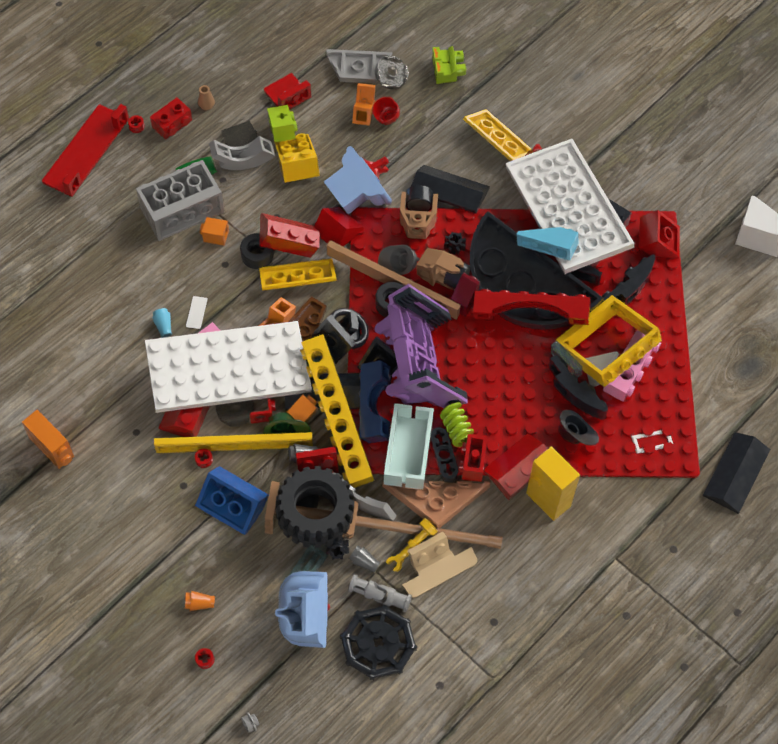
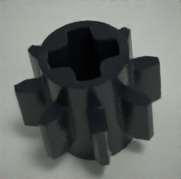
(455, 243)
(338, 549)

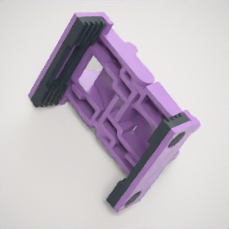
(411, 339)

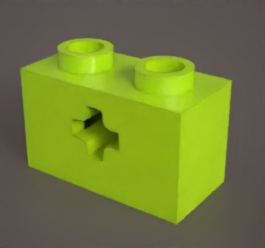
(282, 123)

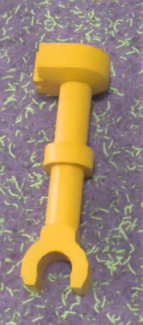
(428, 529)

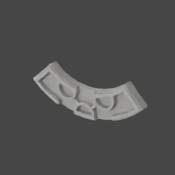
(373, 507)

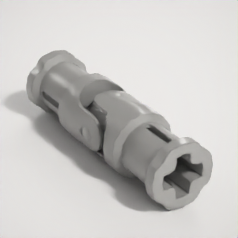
(371, 589)

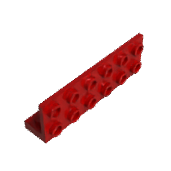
(86, 149)

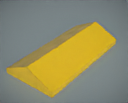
(497, 134)
(297, 274)

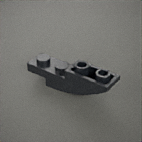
(633, 281)
(579, 394)

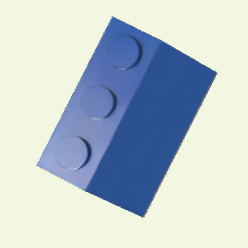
(231, 499)

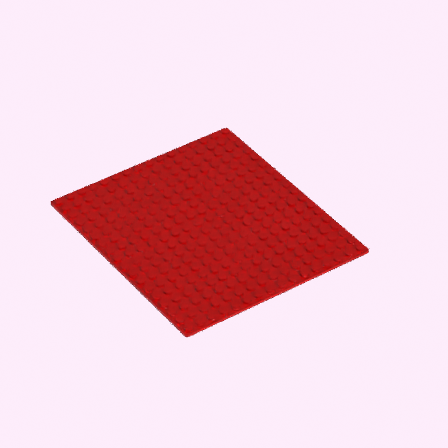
(509, 369)

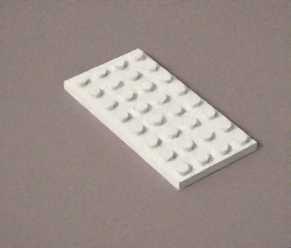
(567, 195)
(227, 366)

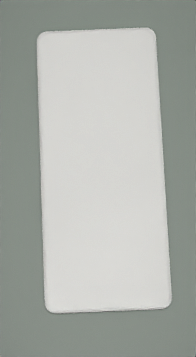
(196, 312)

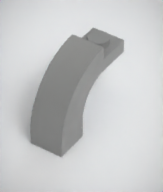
(242, 157)

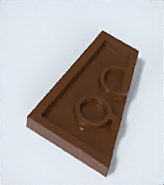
(309, 317)

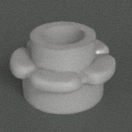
(250, 722)

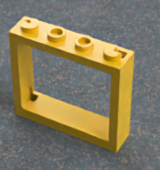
(597, 318)

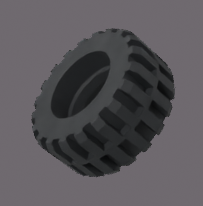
(314, 530)

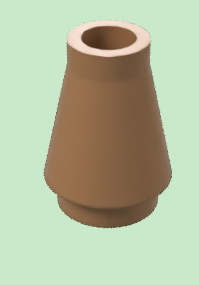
(205, 99)

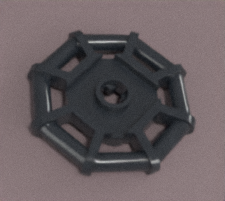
(378, 654)

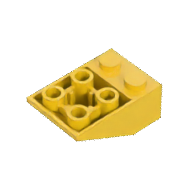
(297, 158)

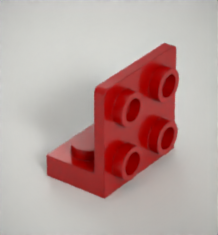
(288, 91)

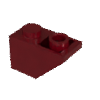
(465, 293)

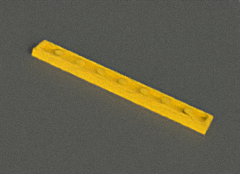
(232, 442)

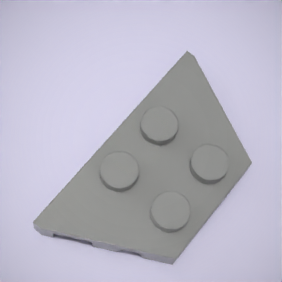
(355, 65)

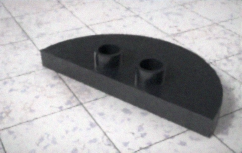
(506, 266)

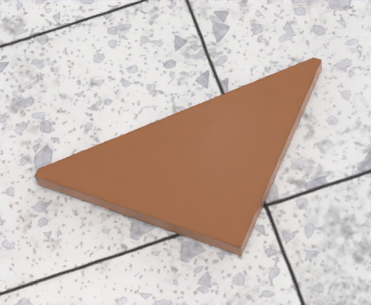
(438, 500)

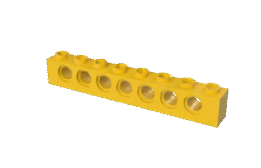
(318, 347)

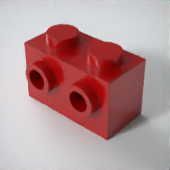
(171, 118)
(474, 459)

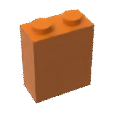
(48, 439)

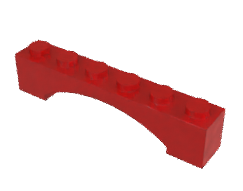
(489, 304)

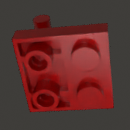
(323, 458)

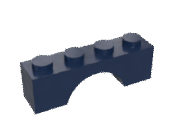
(374, 379)

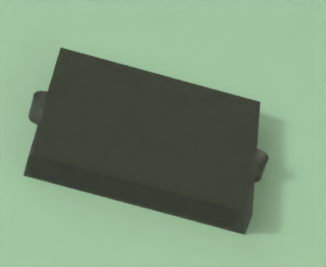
(239, 134)

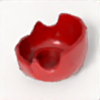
(386, 110)

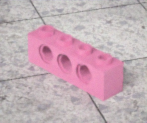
(620, 387)

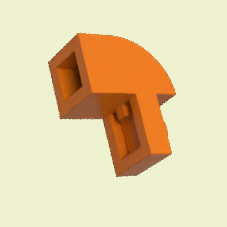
(364, 103)
(280, 312)

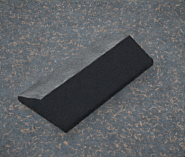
(452, 188)
(350, 384)
(737, 471)

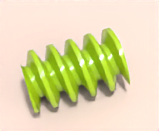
(455, 424)

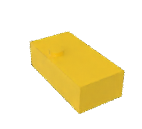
(552, 483)

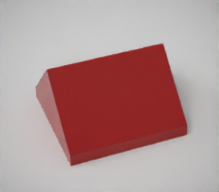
(337, 226)

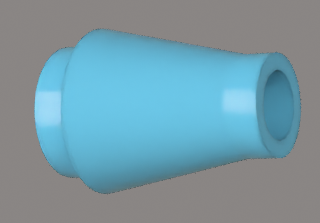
(163, 322)

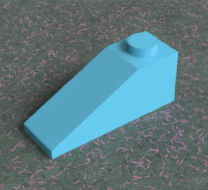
(551, 241)

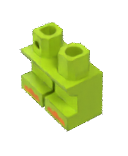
(445, 64)

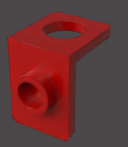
(271, 405)

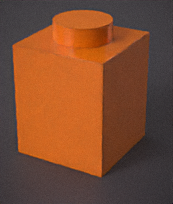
(214, 231)
(303, 408)

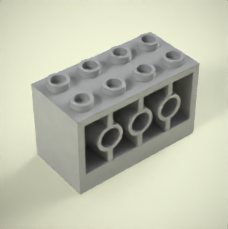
(180, 200)

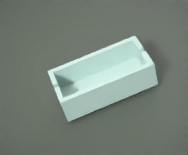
(408, 446)

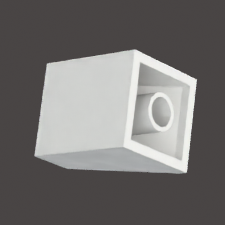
(759, 228)

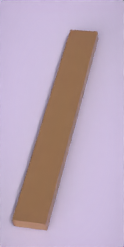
(385, 275)

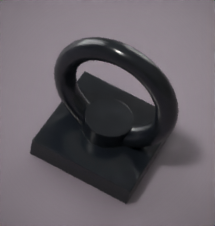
(337, 338)

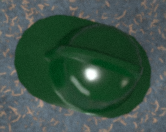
(285, 423)

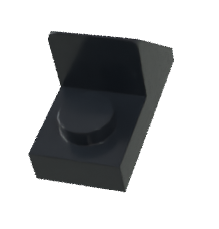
(351, 325)

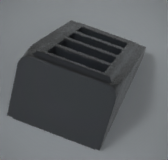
(588, 274)

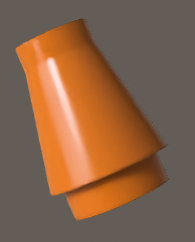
(198, 601)

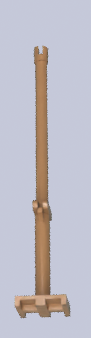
(313, 513)

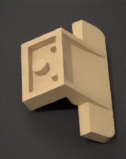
(436, 564)

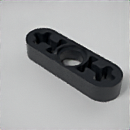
(446, 446)

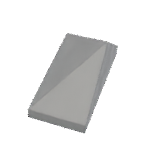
(601, 362)

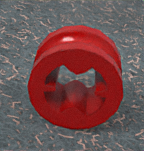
(136, 119)
(207, 462)
(208, 652)

